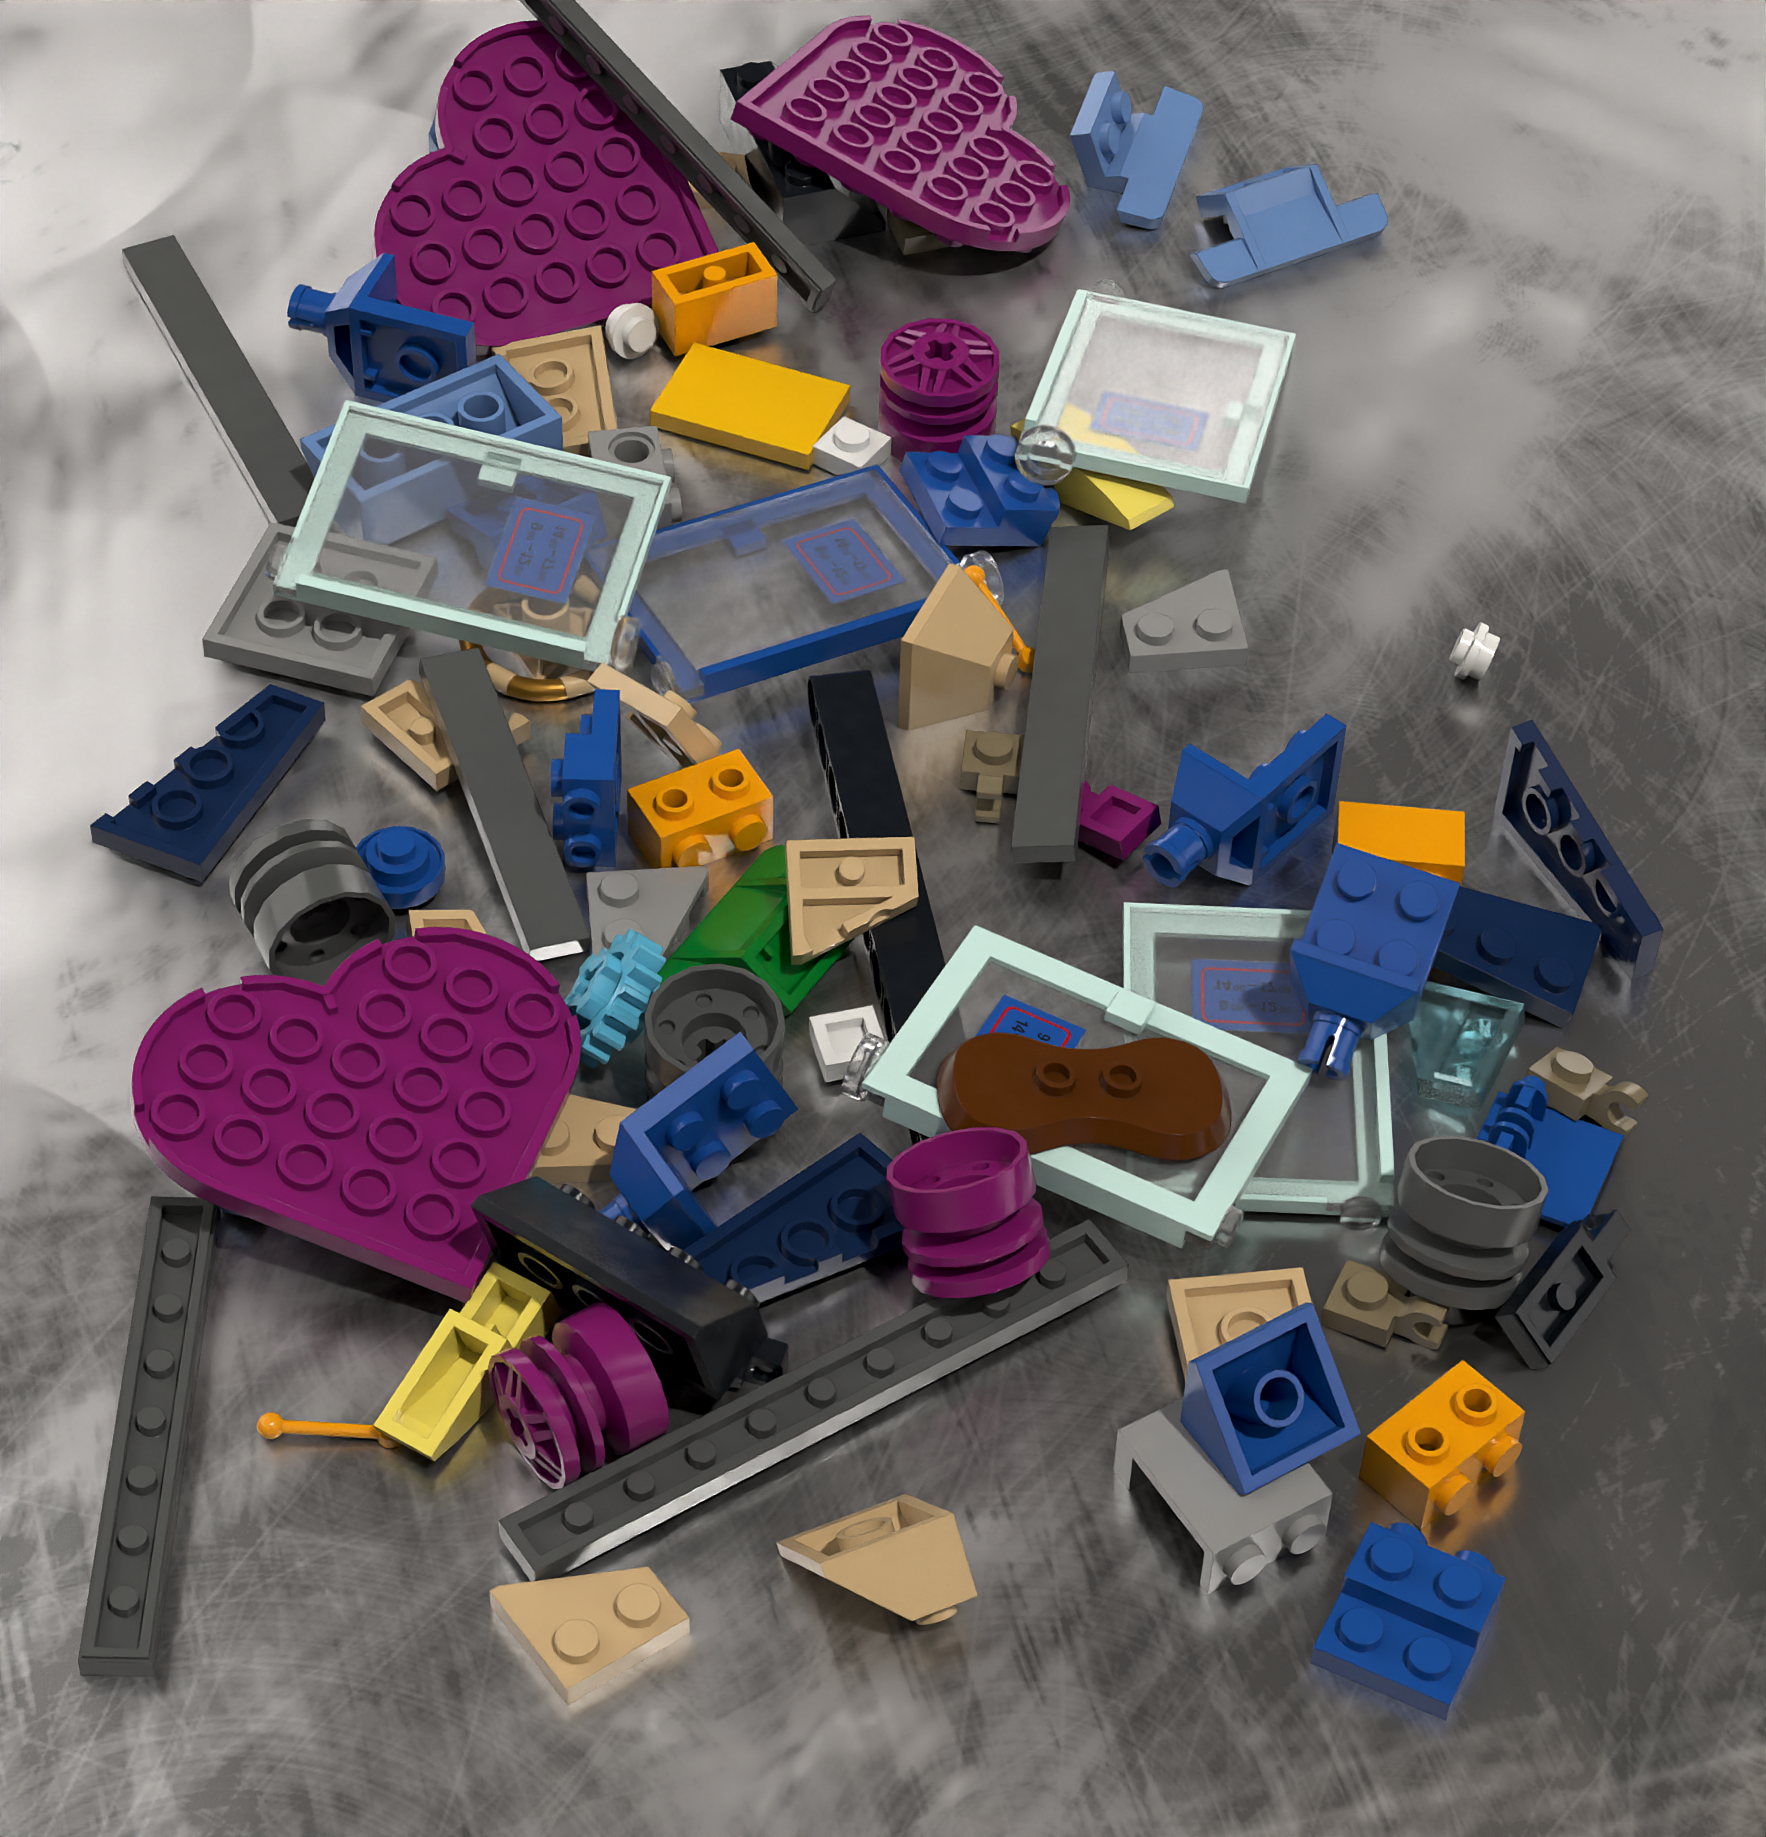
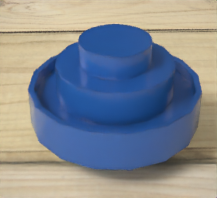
(404, 864)

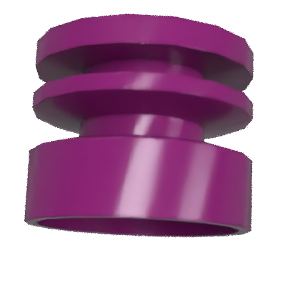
(937, 386)
(968, 1212)
(579, 1395)

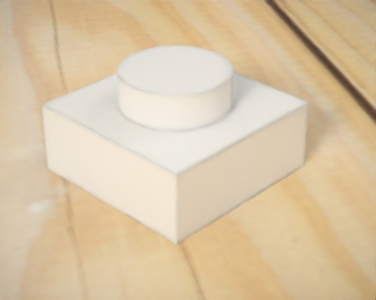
(850, 447)
(837, 1037)

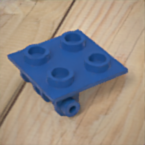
(1565, 1151)

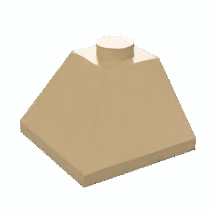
(953, 654)
(893, 1555)

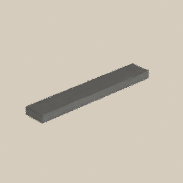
(504, 805)

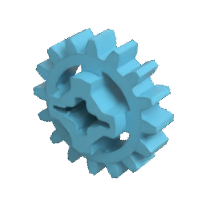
(614, 995)

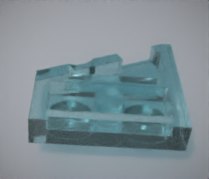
(1461, 1043)

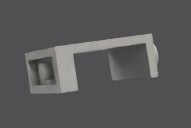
(1232, 1528)

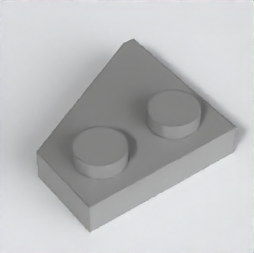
(1186, 629)

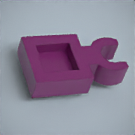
(1116, 820)

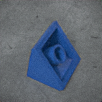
(1268, 1400)

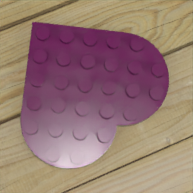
(913, 129)
(536, 201)
(365, 1101)

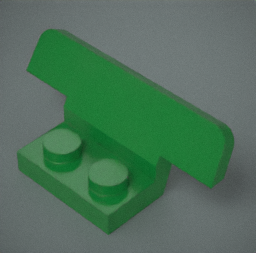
(753, 934)

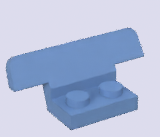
(1136, 151)
(1280, 223)

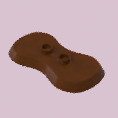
(1135, 1096)

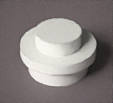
(632, 330)
(1474, 652)

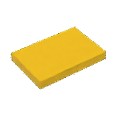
(749, 405)

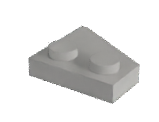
(645, 901)

